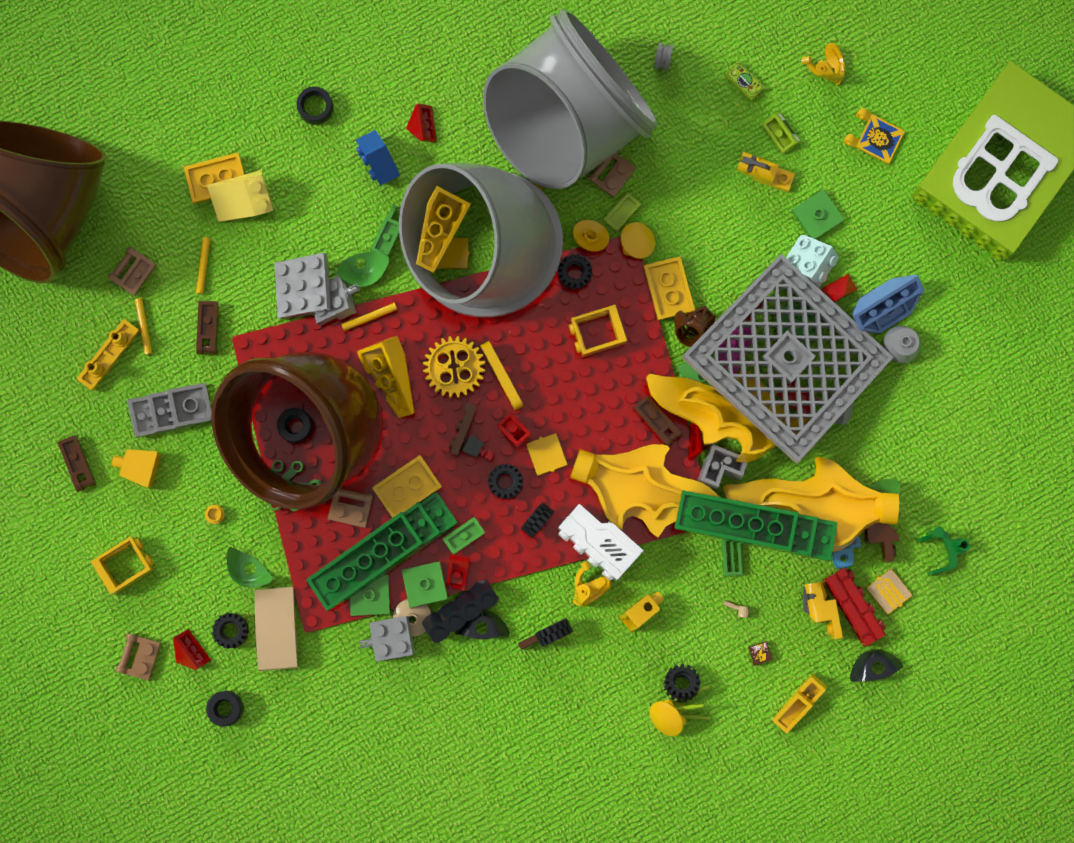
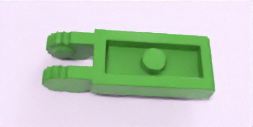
(387, 234)

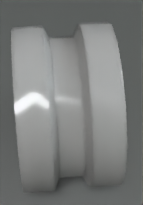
(663, 56)

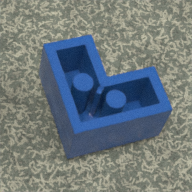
(376, 155)

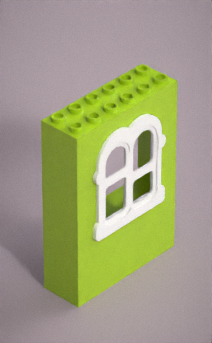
(1035, 123)

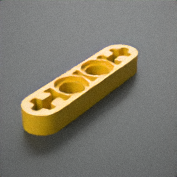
(501, 375)

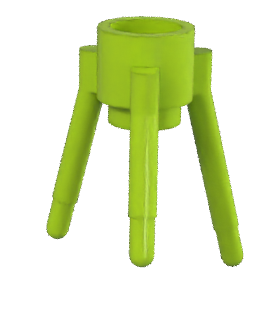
(681, 707)

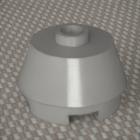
(902, 343)

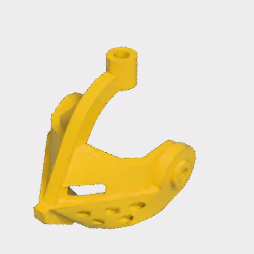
(824, 69)
(588, 592)

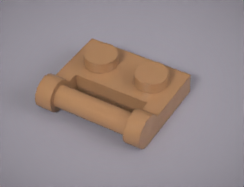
(615, 178)
(136, 275)
(349, 513)
(144, 658)

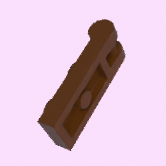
(207, 327)
(657, 420)
(462, 428)
(76, 462)

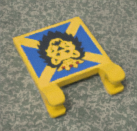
(878, 137)

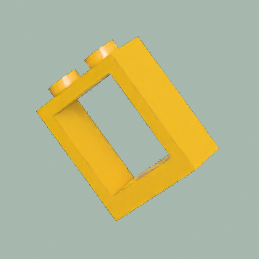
(616, 324)
(106, 576)

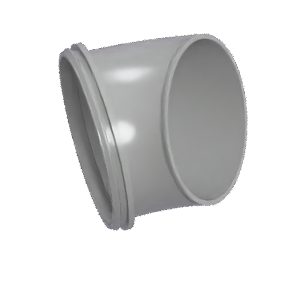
(563, 105)
(525, 237)

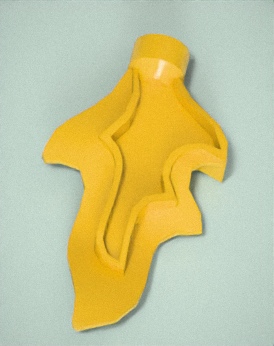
(714, 413)
(636, 485)
(827, 495)

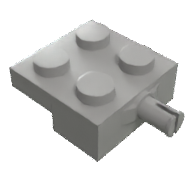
(341, 301)
(390, 638)

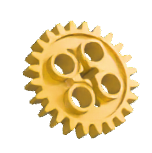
(437, 369)

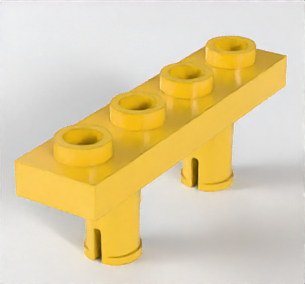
(108, 354)

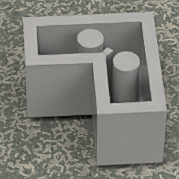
(720, 463)

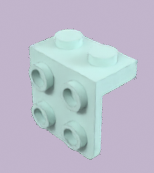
(813, 259)

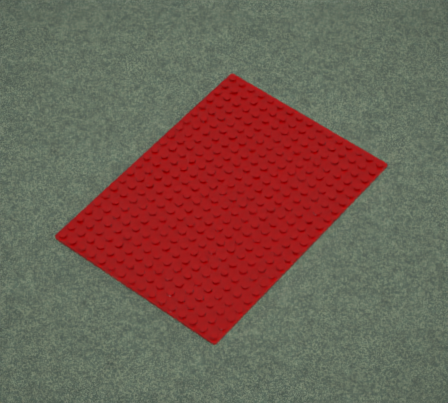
(561, 392)

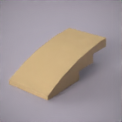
(276, 629)

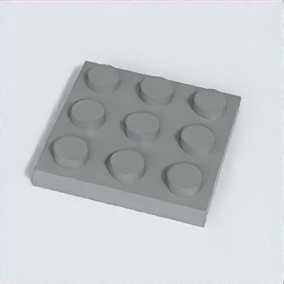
(302, 286)

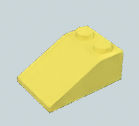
(241, 196)

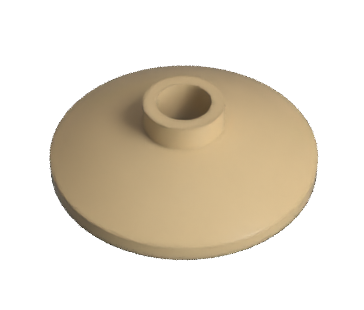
(419, 613)

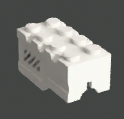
(600, 542)

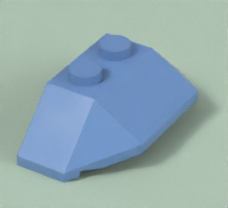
(888, 304)

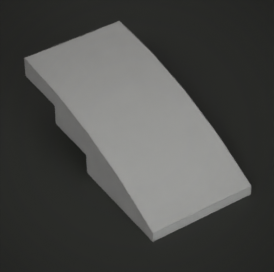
(170, 410)

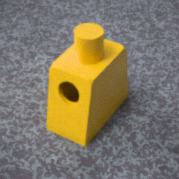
(138, 466)
(637, 615)

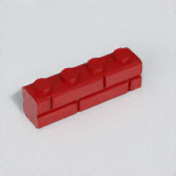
(854, 607)

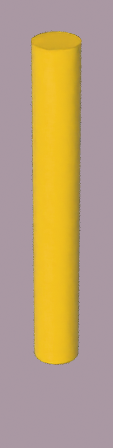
(203, 265)
(368, 317)
(143, 326)

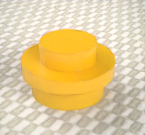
(214, 514)

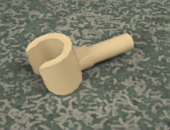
(742, 610)

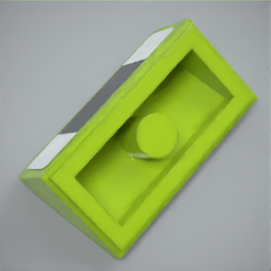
(781, 132)

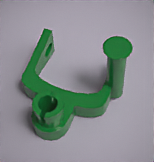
(951, 546)

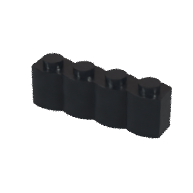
(456, 613)

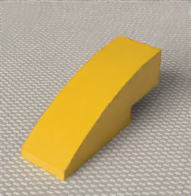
(799, 703)

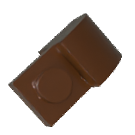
(885, 535)

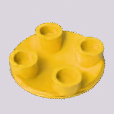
(637, 240)
(666, 718)

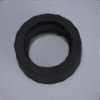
(311, 91)

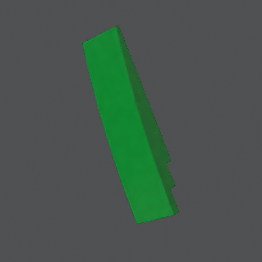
(756, 525)
(382, 551)

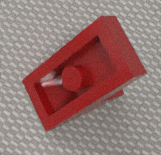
(514, 430)
(457, 572)

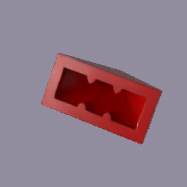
(422, 123)
(839, 288)
(696, 442)
(189, 651)

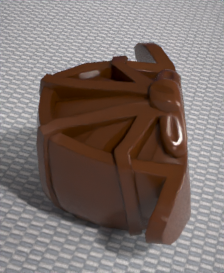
(696, 321)

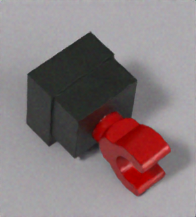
(474, 447)

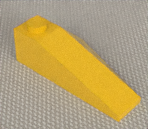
(440, 224)
(389, 368)

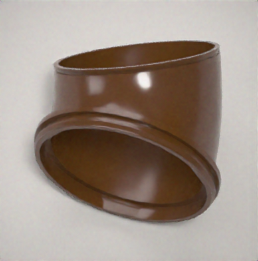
(44, 197)
(338, 392)

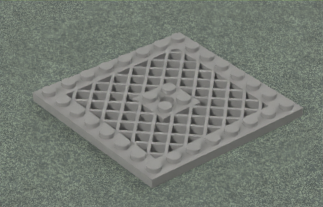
(753, 407)

